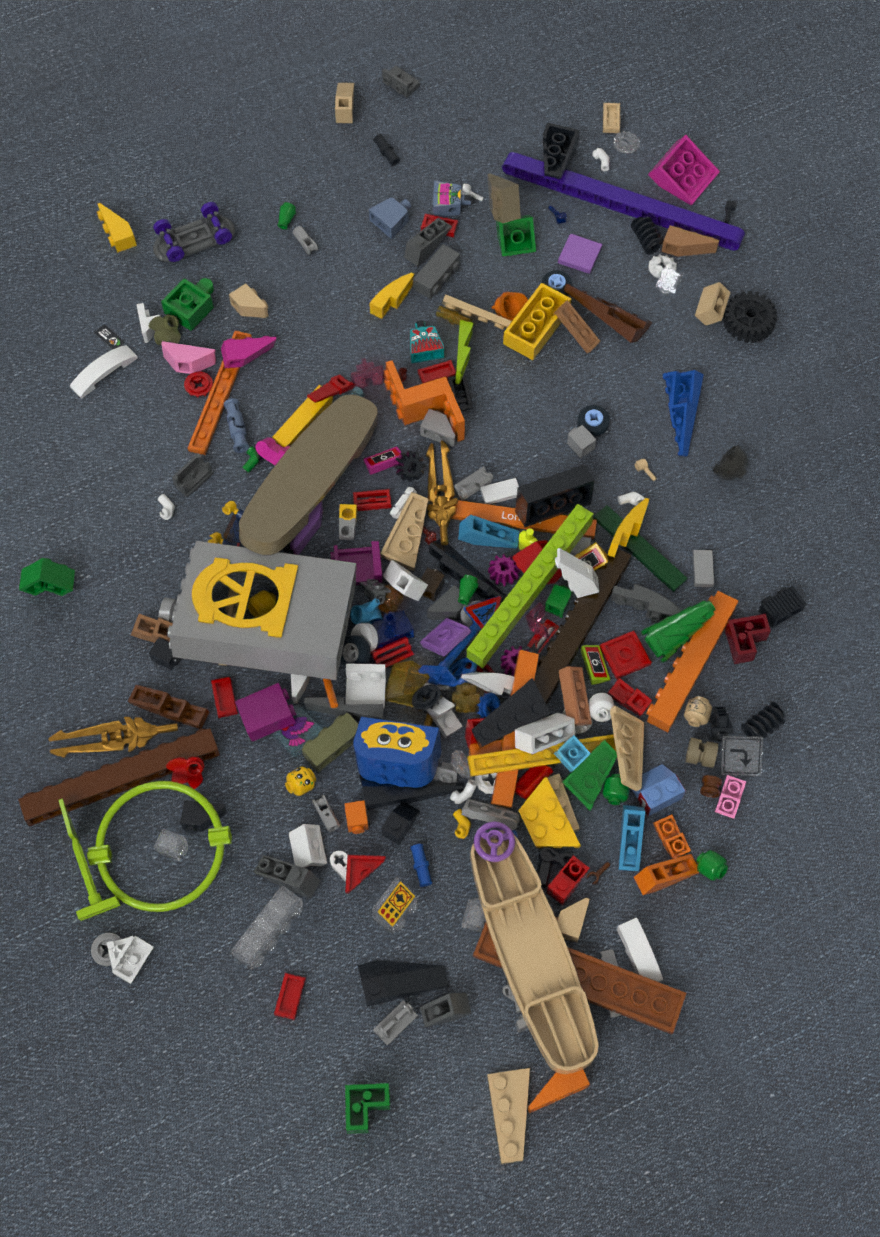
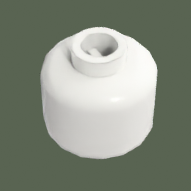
(600, 707)

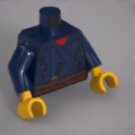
(231, 534)

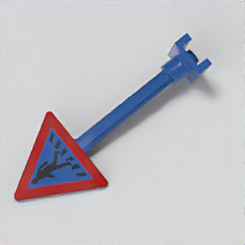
(479, 614)

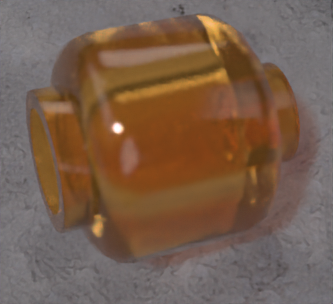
(392, 600)

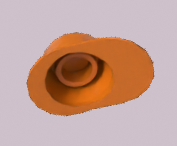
(509, 304)

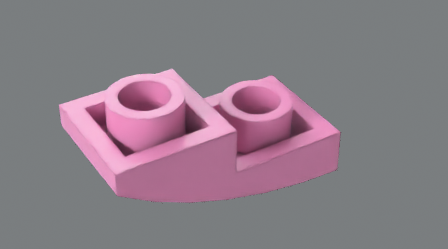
(730, 796)

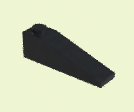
(558, 149)
(397, 980)

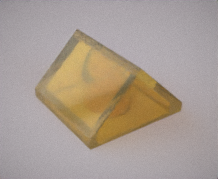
(404, 682)

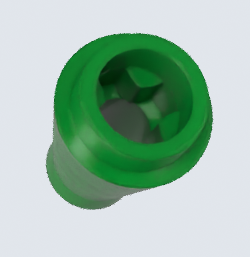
(286, 214)
(468, 586)

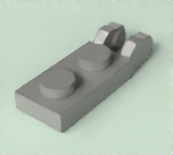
(490, 813)

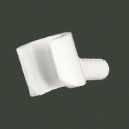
(466, 190)

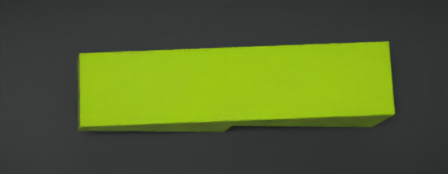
(463, 350)

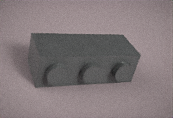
(436, 271)

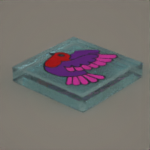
(296, 735)

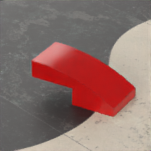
(629, 698)

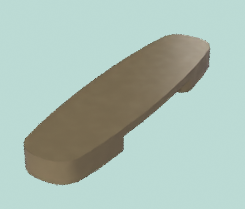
(306, 474)

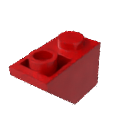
(567, 880)

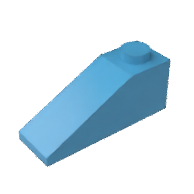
(487, 533)
(631, 837)

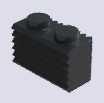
(782, 606)

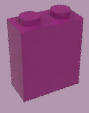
(266, 711)

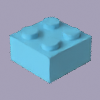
(572, 753)

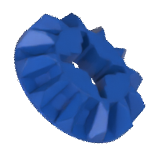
(490, 700)

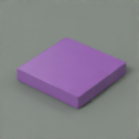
(580, 253)
(445, 637)

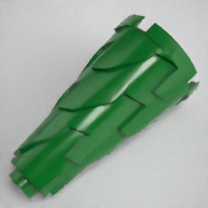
(674, 631)

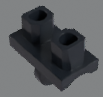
(720, 723)

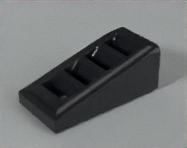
(451, 380)

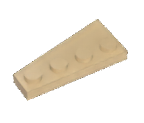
(468, 310)

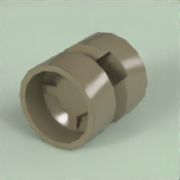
(701, 752)

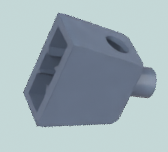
(390, 216)

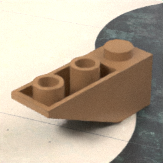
(686, 243)

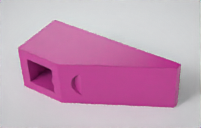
(242, 351)

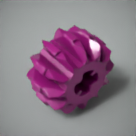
(497, 573)
(508, 660)

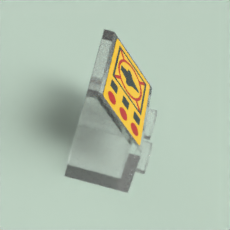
(395, 906)

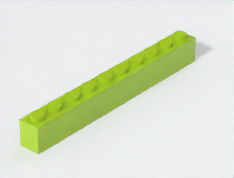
(528, 587)

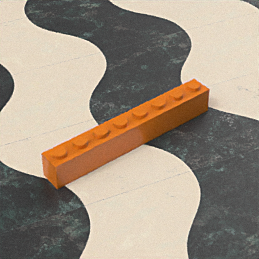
(690, 665)

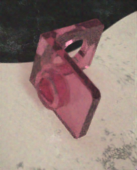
(535, 626)

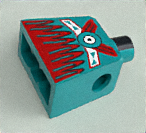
(425, 343)

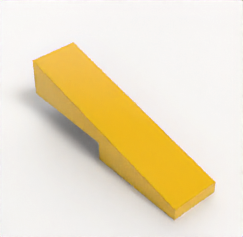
(300, 420)

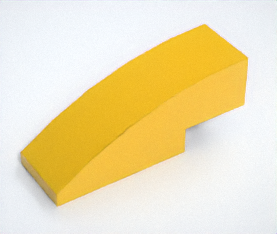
(391, 295)

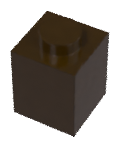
(435, 582)

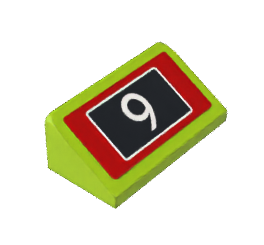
(594, 664)

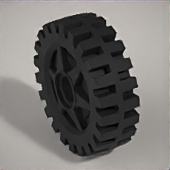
(750, 316)

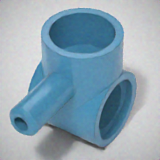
(366, 613)

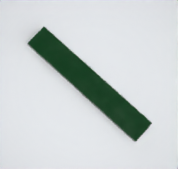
(643, 551)

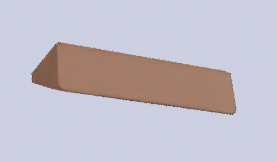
(575, 695)

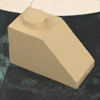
(572, 919)

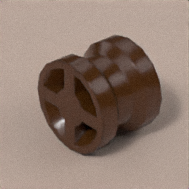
(710, 786)

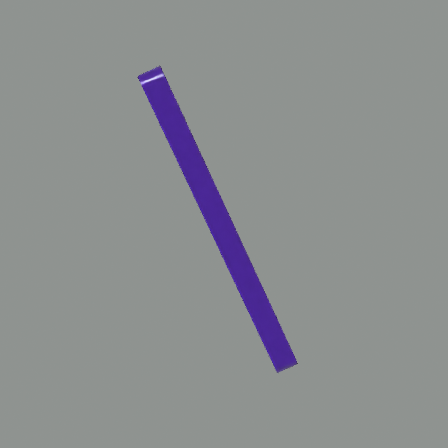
(623, 200)

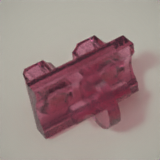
(374, 373)

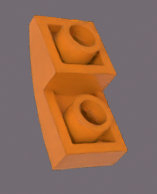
(671, 837)

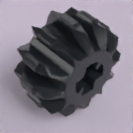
(403, 466)

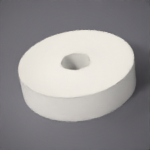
(368, 632)

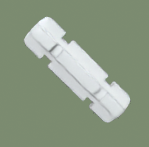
(395, 512)

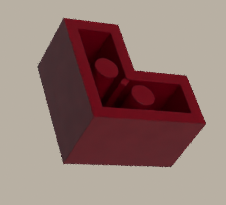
(743, 634)

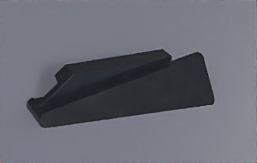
(457, 566)

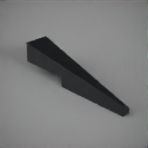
(382, 795)

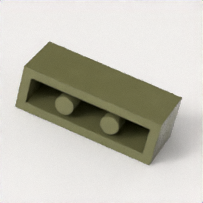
(330, 742)

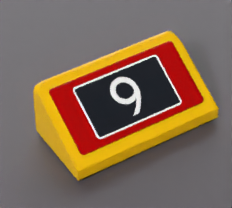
(594, 556)

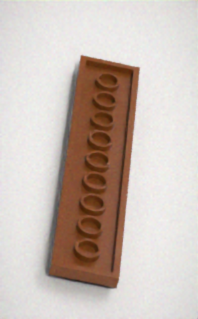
(612, 987)

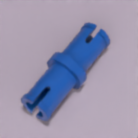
(421, 865)

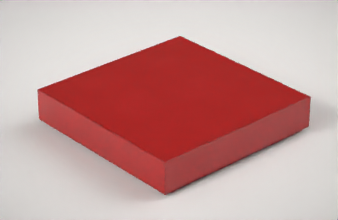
(625, 654)

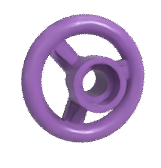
(493, 857)

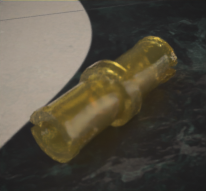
(452, 316)

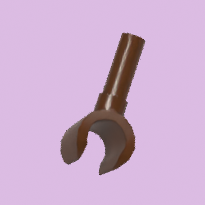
(598, 873)

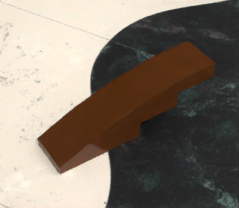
(168, 707)

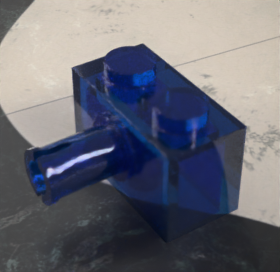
(392, 628)

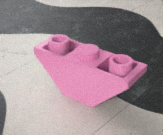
(188, 358)

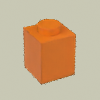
(356, 817)

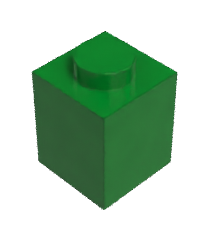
(558, 600)

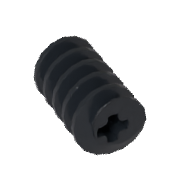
(647, 234)
(764, 721)

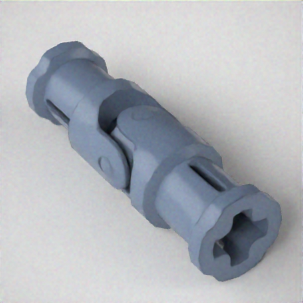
(236, 425)

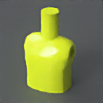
(526, 538)

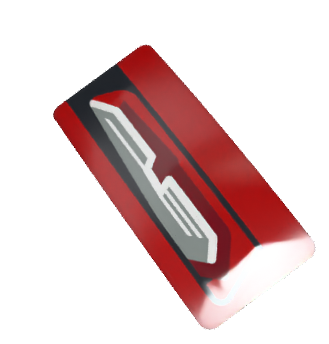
(538, 642)

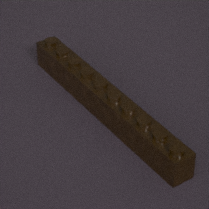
(578, 625)

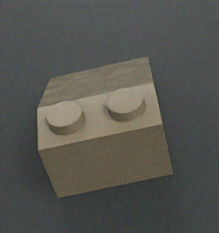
(503, 199)

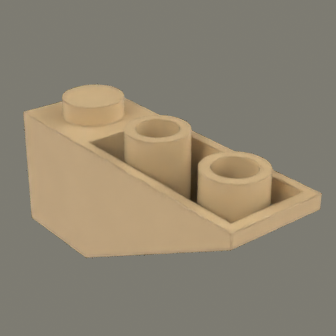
(344, 103)

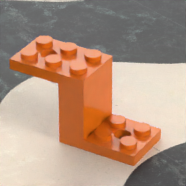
(417, 400)

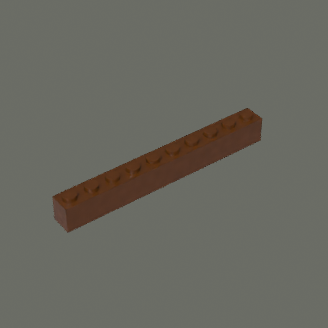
(115, 777)

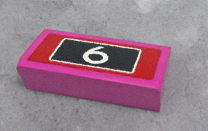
(382, 460)

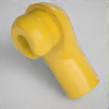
(463, 824)

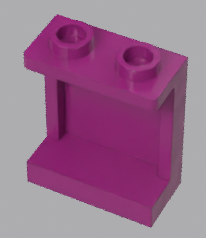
(366, 559)

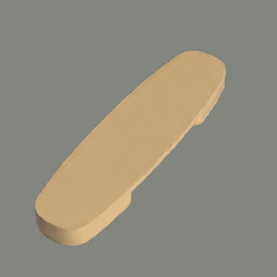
(535, 958)

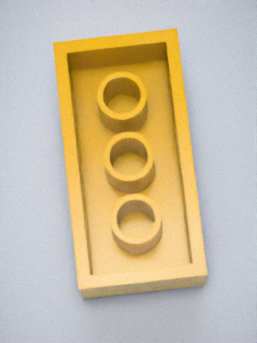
(535, 322)

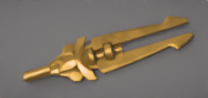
(443, 506)
(136, 733)

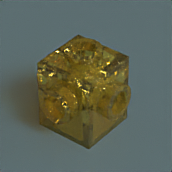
(465, 698)

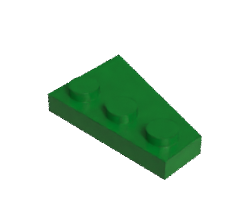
(589, 776)

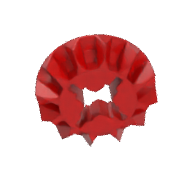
(197, 378)

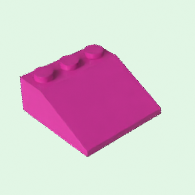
(684, 171)

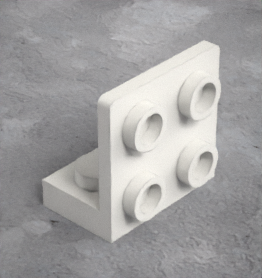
(365, 684)

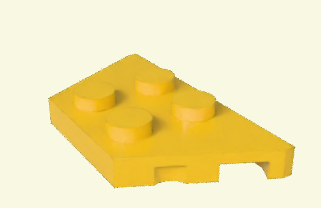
(546, 819)

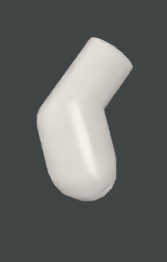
(600, 153)
(632, 497)
(168, 507)

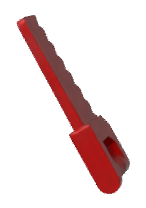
(336, 385)

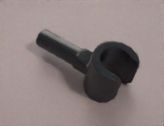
(730, 206)

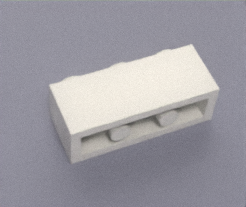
(544, 733)

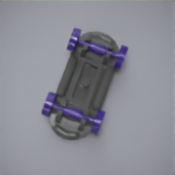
(192, 237)

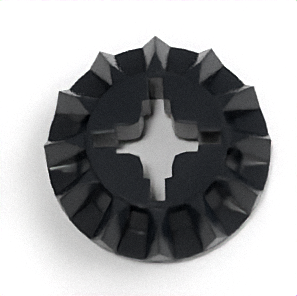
(428, 691)

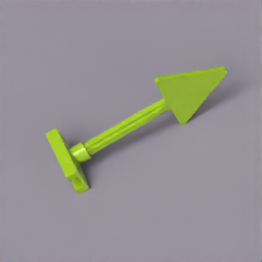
(96, 905)

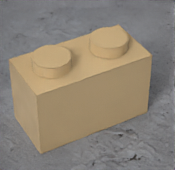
(712, 304)

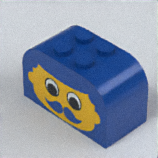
(397, 752)

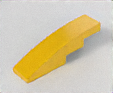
(630, 525)

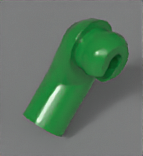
(253, 460)

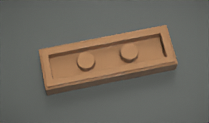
(577, 326)

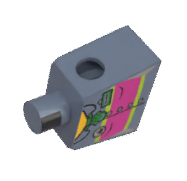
(448, 199)

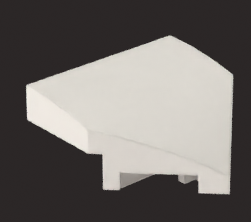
(128, 956)

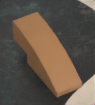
(150, 629)

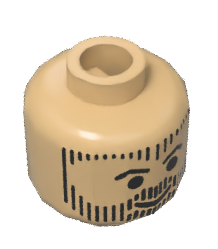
(698, 711)

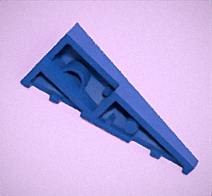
(683, 397)

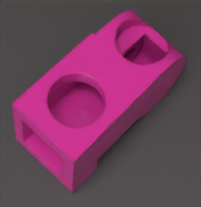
(270, 450)

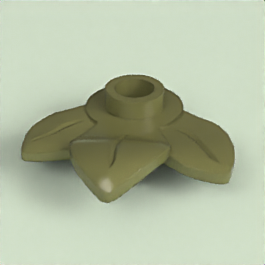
(163, 331)

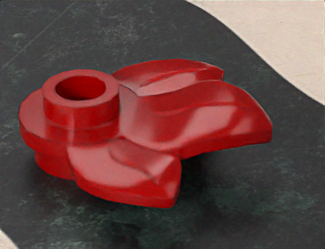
(184, 772)

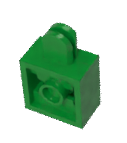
(185, 296)

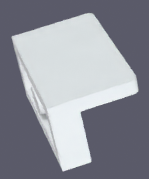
(307, 846)

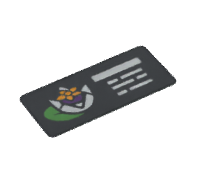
(109, 337)

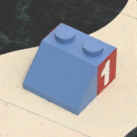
(659, 789)

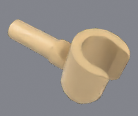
(643, 465)

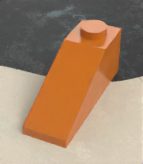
(665, 874)
(559, 1087)

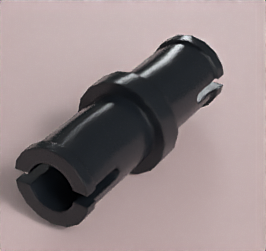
(386, 150)

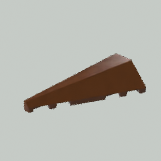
(621, 321)

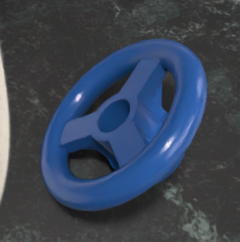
(460, 664)

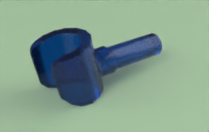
(560, 217)

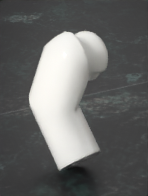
(465, 794)

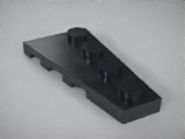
(518, 710)

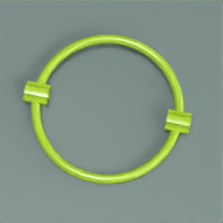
(102, 853)

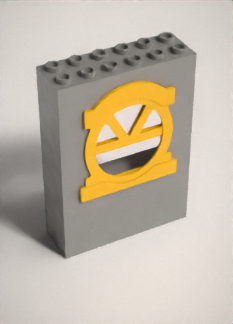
(296, 637)

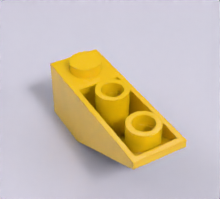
(118, 229)

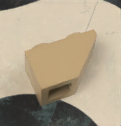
(247, 303)

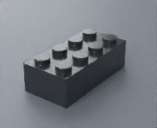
(554, 495)

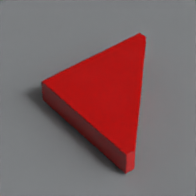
(359, 868)

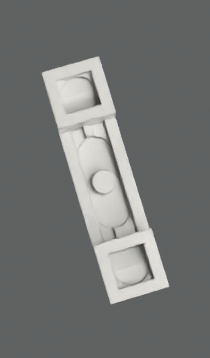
(100, 368)

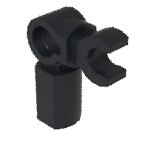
(546, 857)

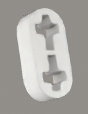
(338, 867)

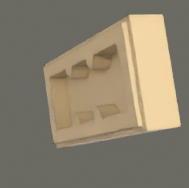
(611, 118)

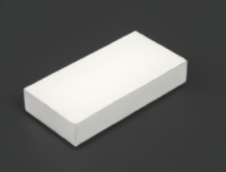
(499, 491)

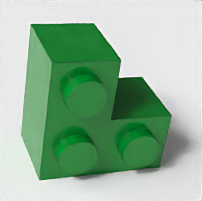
(47, 576)
(362, 1099)

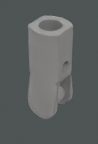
(304, 239)
(327, 815)

